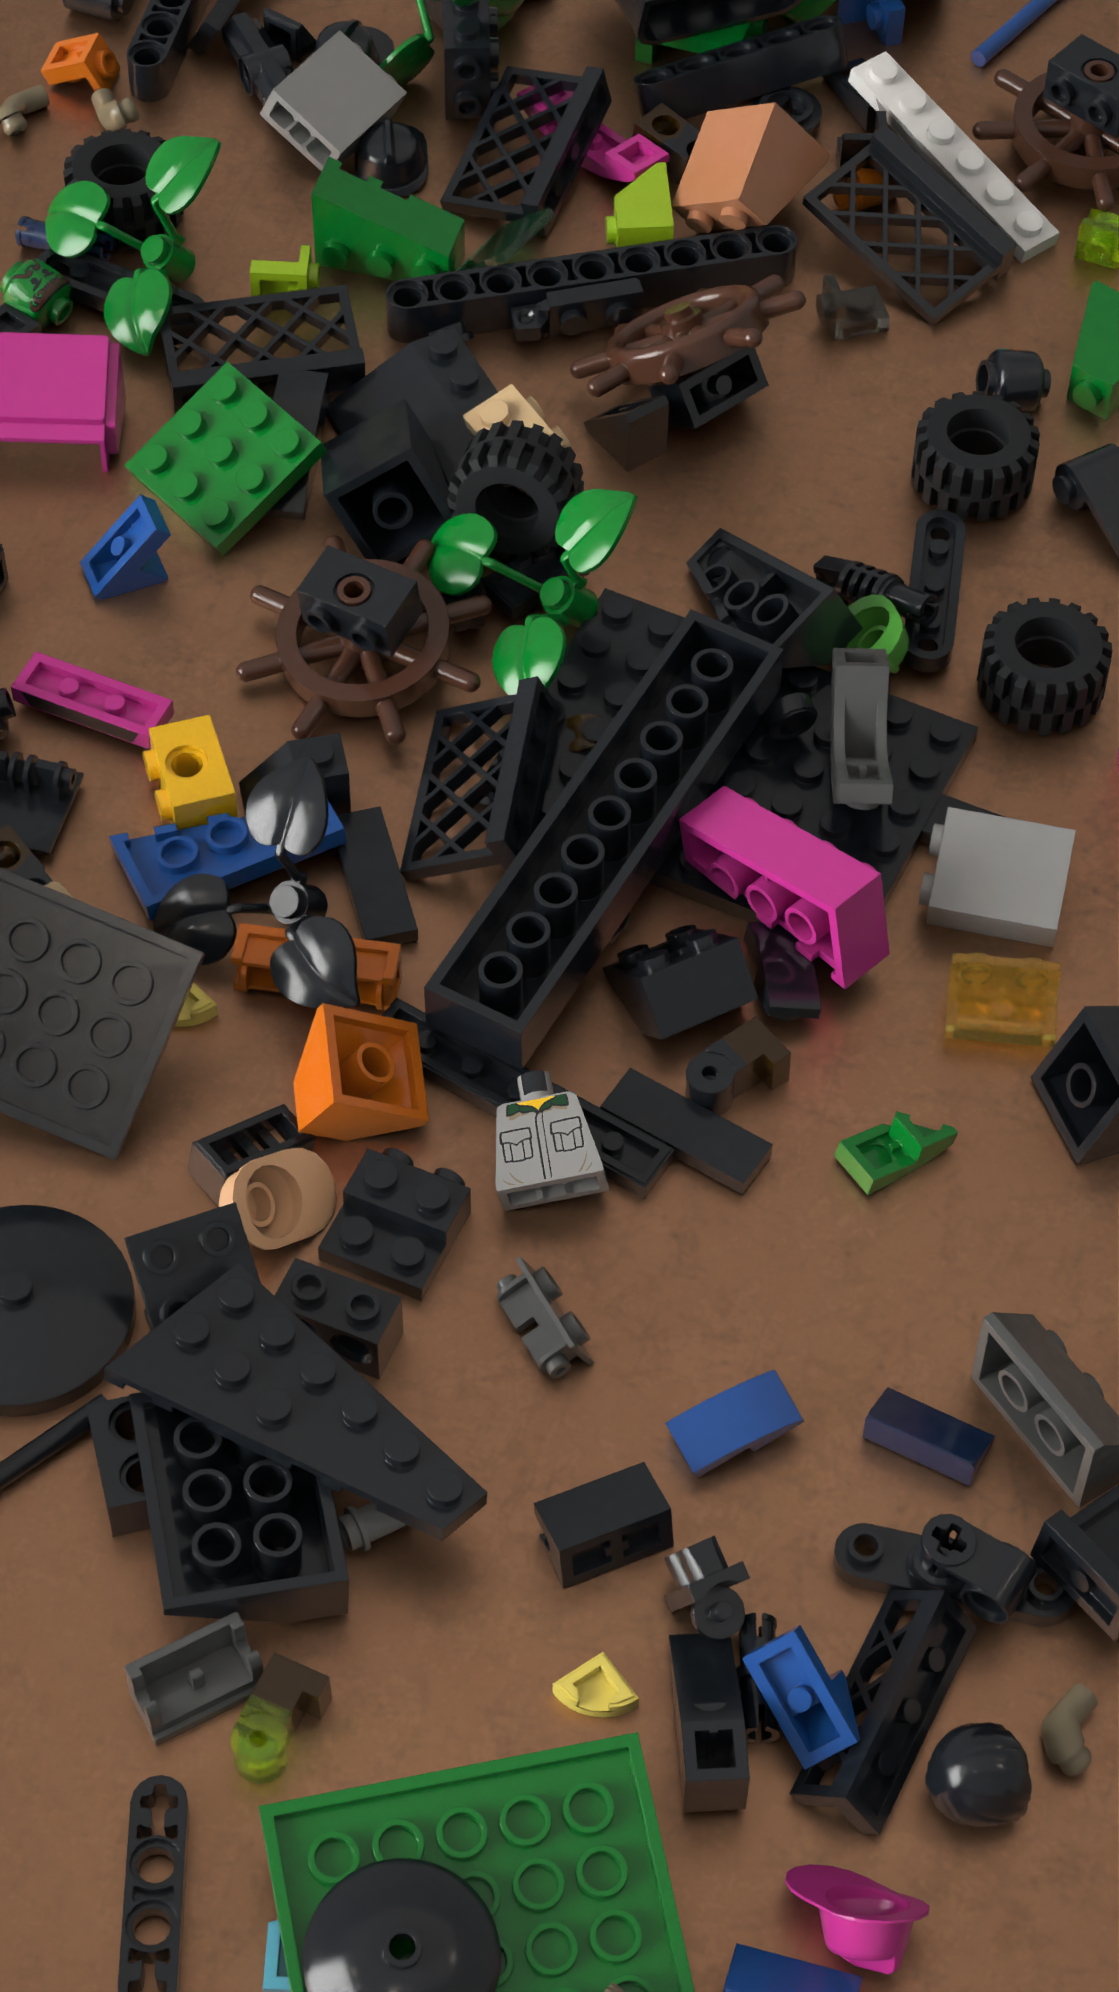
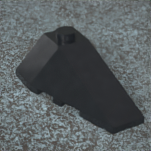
(772, 600)

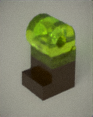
(273, 1716)

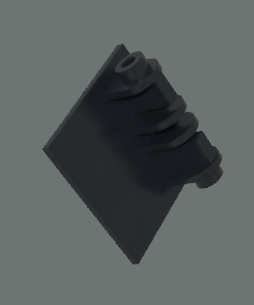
(36, 798)
(187, 1257)

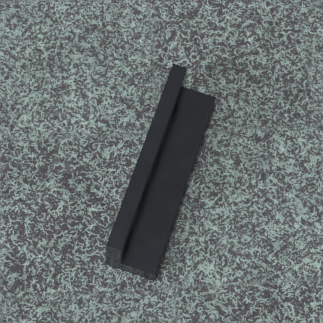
(898, 1705)

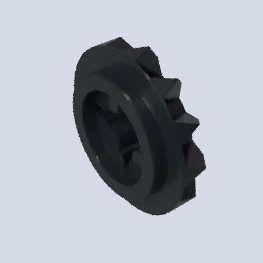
(804, 106)

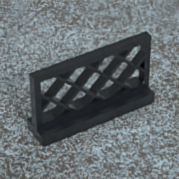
(559, 151)
(942, 209)
(342, 366)
(516, 779)

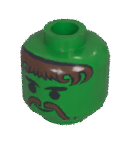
(38, 292)

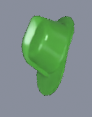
(881, 628)

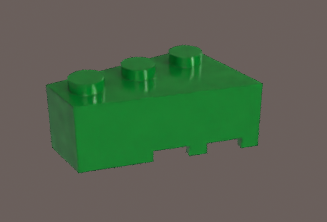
(379, 233)

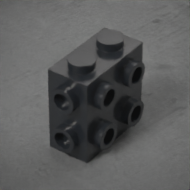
(469, 58)

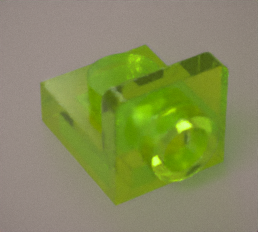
(1099, 239)

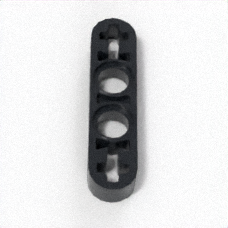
(159, 1898)

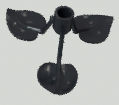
(320, 957)

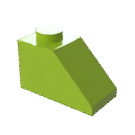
(642, 211)

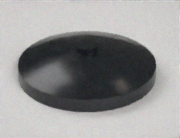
(61, 1308)

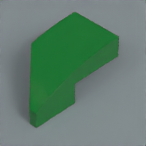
(891, 1151)

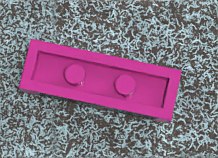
(91, 699)

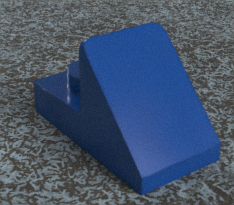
(882, 15)
(128, 553)
(803, 1697)

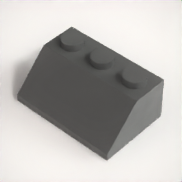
(1049, 1403)

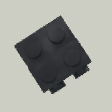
(397, 1222)

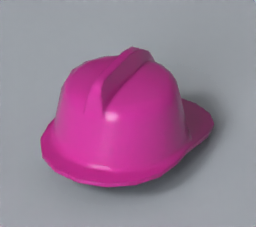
(857, 1915)

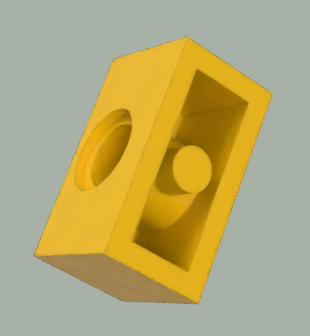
(190, 772)

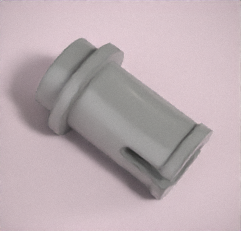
(364, 1526)

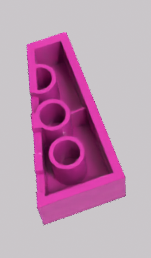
(791, 881)

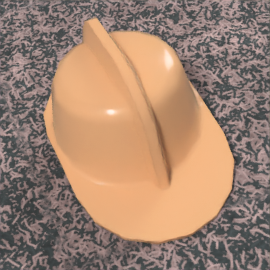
(282, 1197)

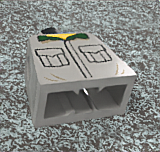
(544, 1147)

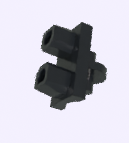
(704, 1584)

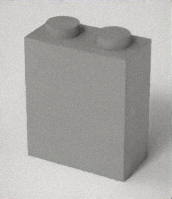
(332, 101)
(997, 876)

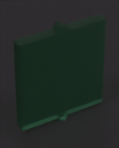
(508, 240)

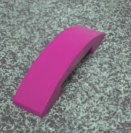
(609, 152)

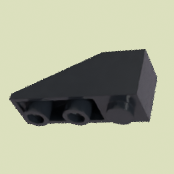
(708, 1724)

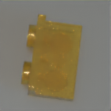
(1002, 999)

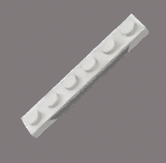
(952, 154)

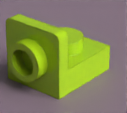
(284, 276)

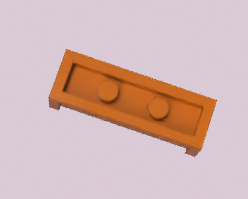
(377, 964)

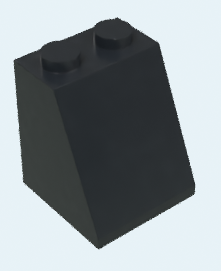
(386, 484)
(1082, 1084)

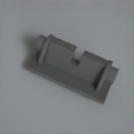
(533, 1299)

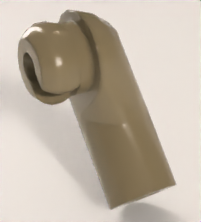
(19, 105)
(114, 114)
(1063, 1733)

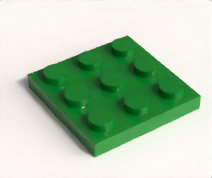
(225, 458)

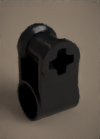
(978, 1569)

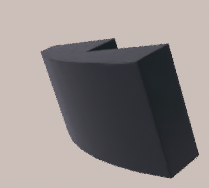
(783, 976)

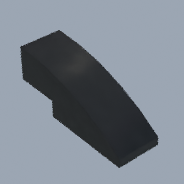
(306, 399)

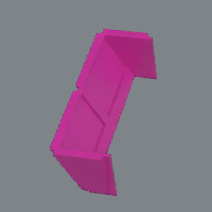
(62, 390)

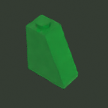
(1096, 359)

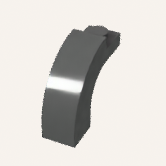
(859, 728)

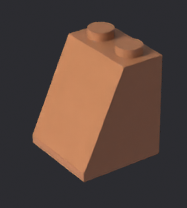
(745, 168)

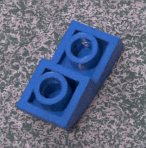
(734, 1421)

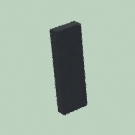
(375, 879)
(696, 1133)

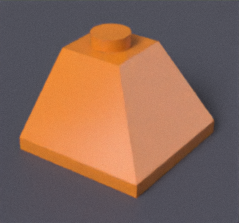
(359, 1076)

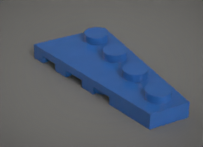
(217, 848)

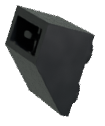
(681, 980)

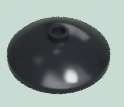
(394, 1901)

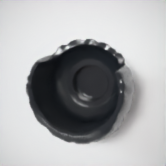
(979, 1776)

